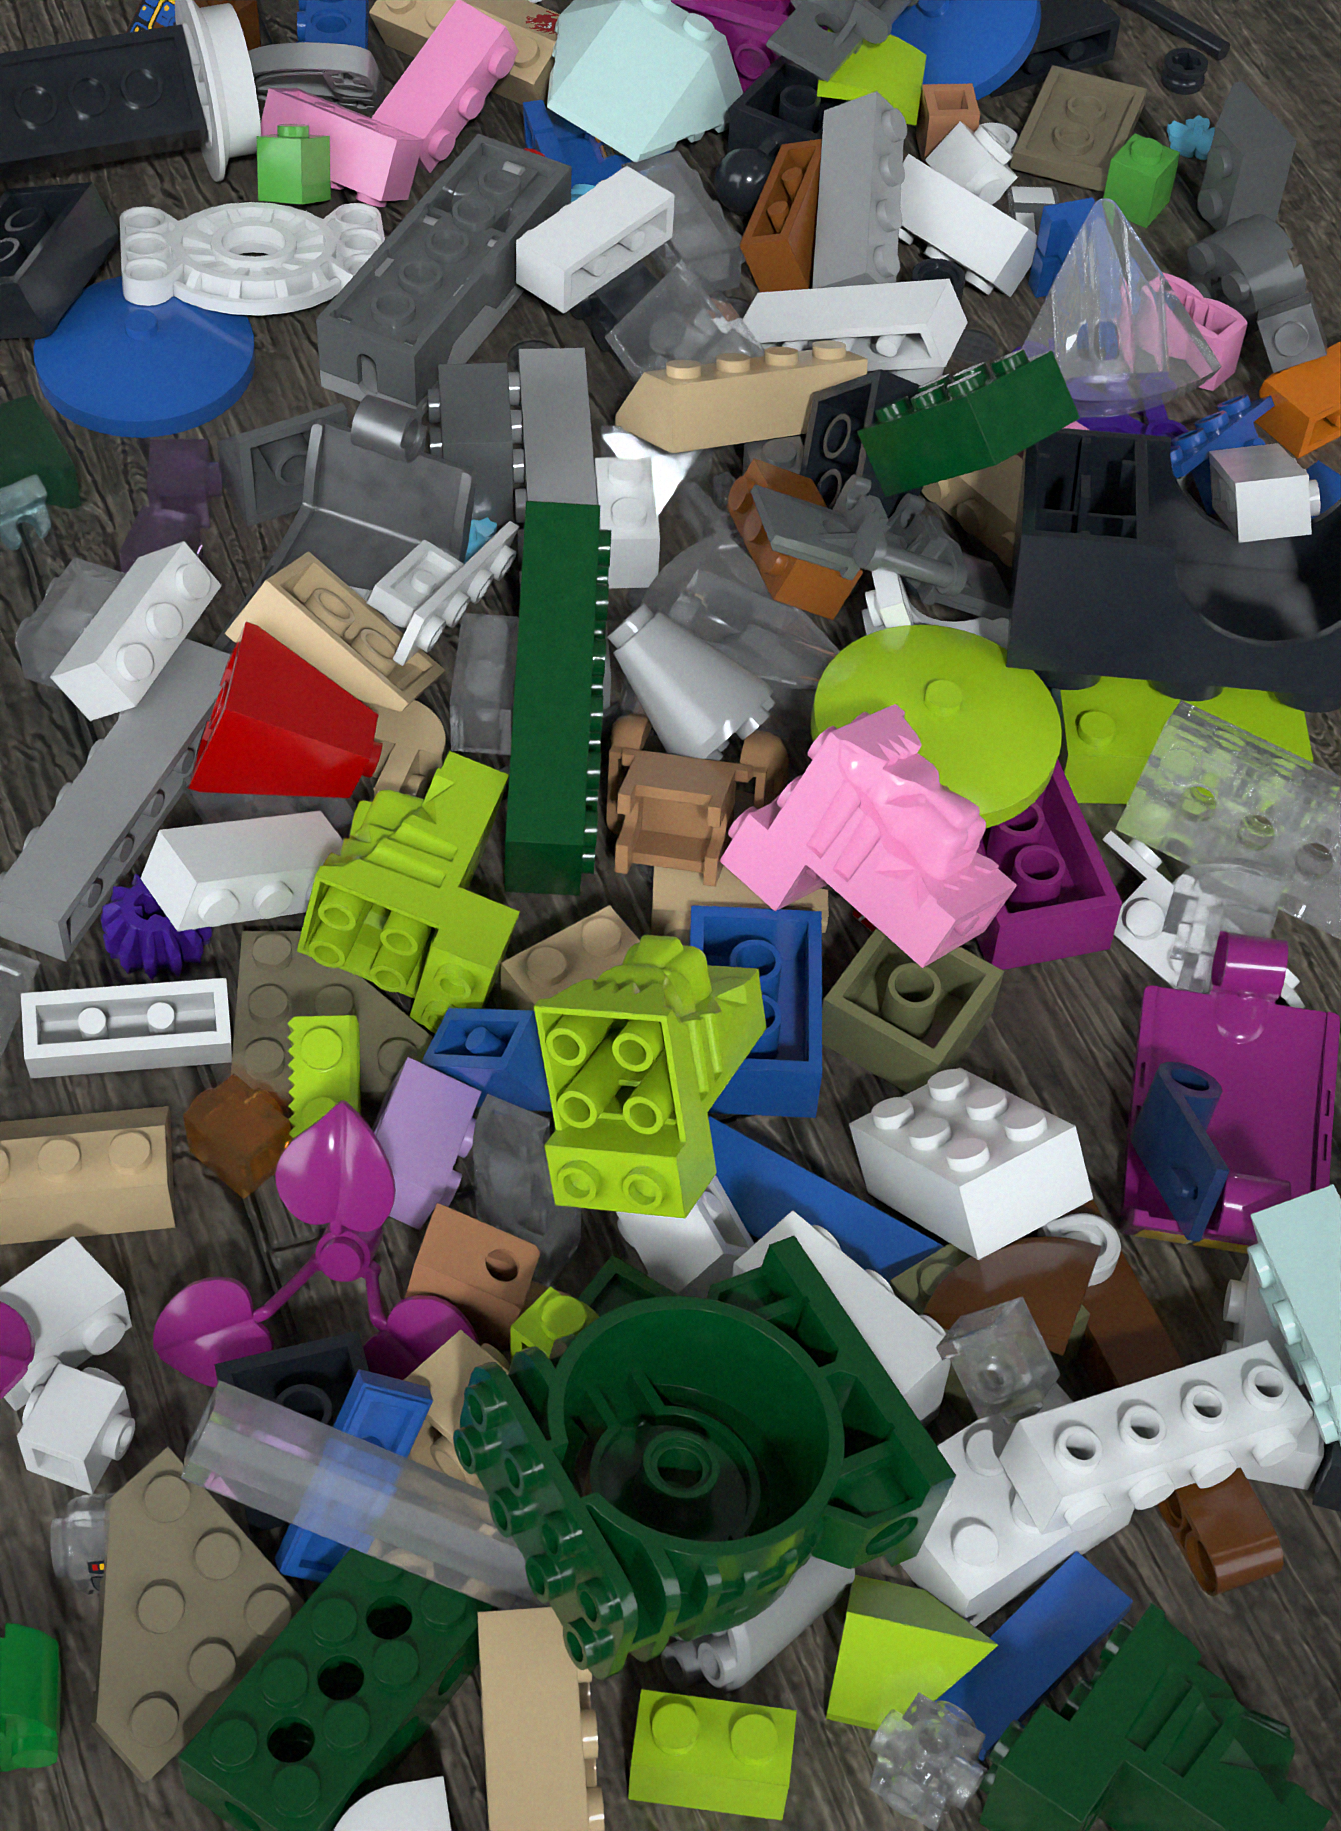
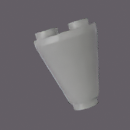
(688, 686)
(732, 1657)

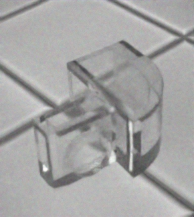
(1218, 897)

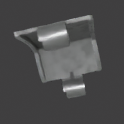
(373, 500)

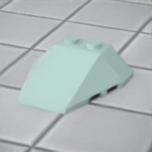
(641, 74)

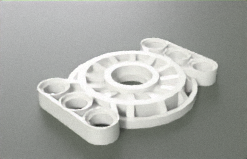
(203, 265)

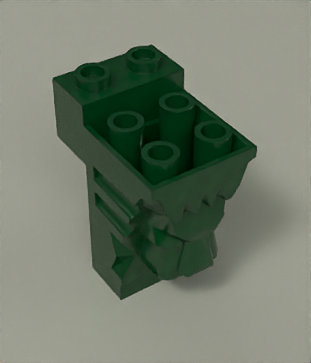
(1148, 1751)

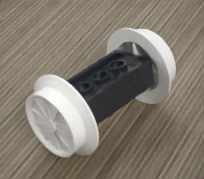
(131, 96)

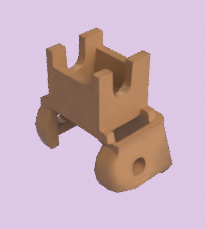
(682, 807)

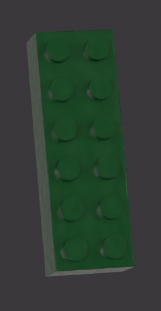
(557, 700)

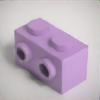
(422, 1131)

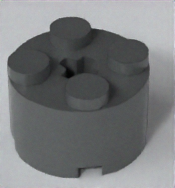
(1246, 267)

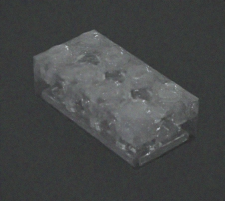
(1246, 780)

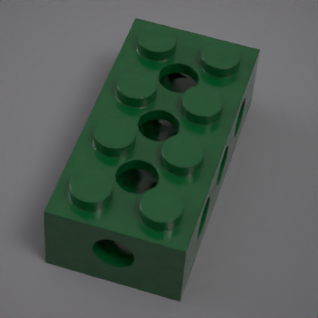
(349, 1742)

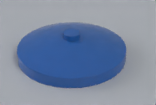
(971, 39)
(143, 366)

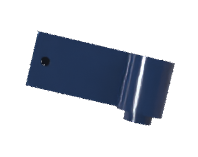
(1175, 1144)

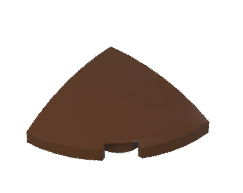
(1044, 1270)

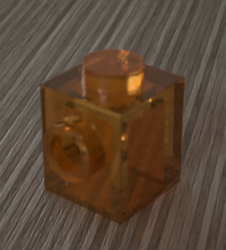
(237, 1133)

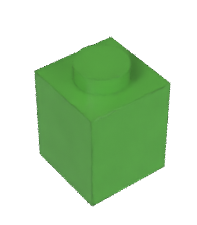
(293, 166)
(1142, 179)

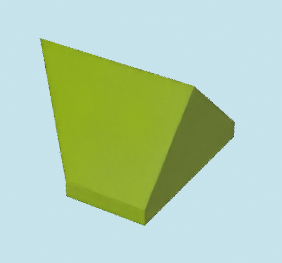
(895, 1646)

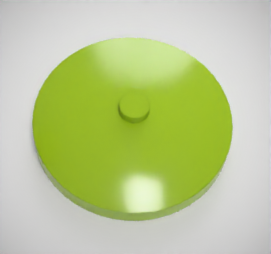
(978, 721)

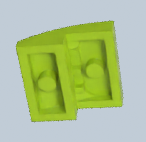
(889, 68)

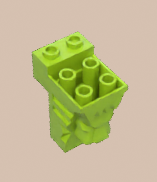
(400, 896)
(637, 1072)

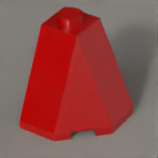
(283, 728)

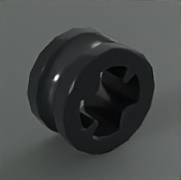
(1184, 71)

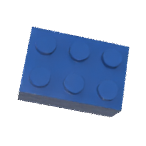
(786, 947)

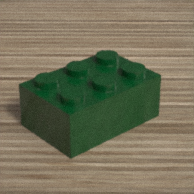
(968, 421)

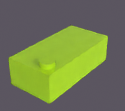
(1118, 721)

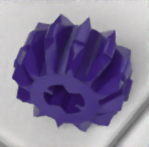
(144, 936)

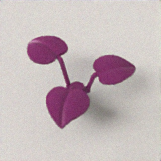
(324, 1176)

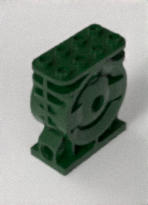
(710, 1398)

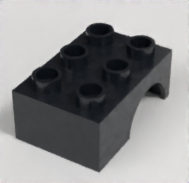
(1146, 586)

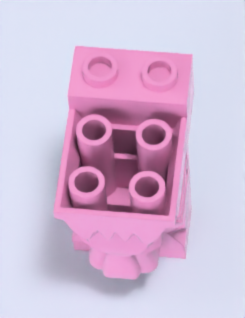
(879, 835)

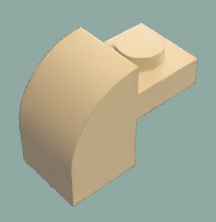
(411, 748)

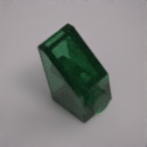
(33, 448)

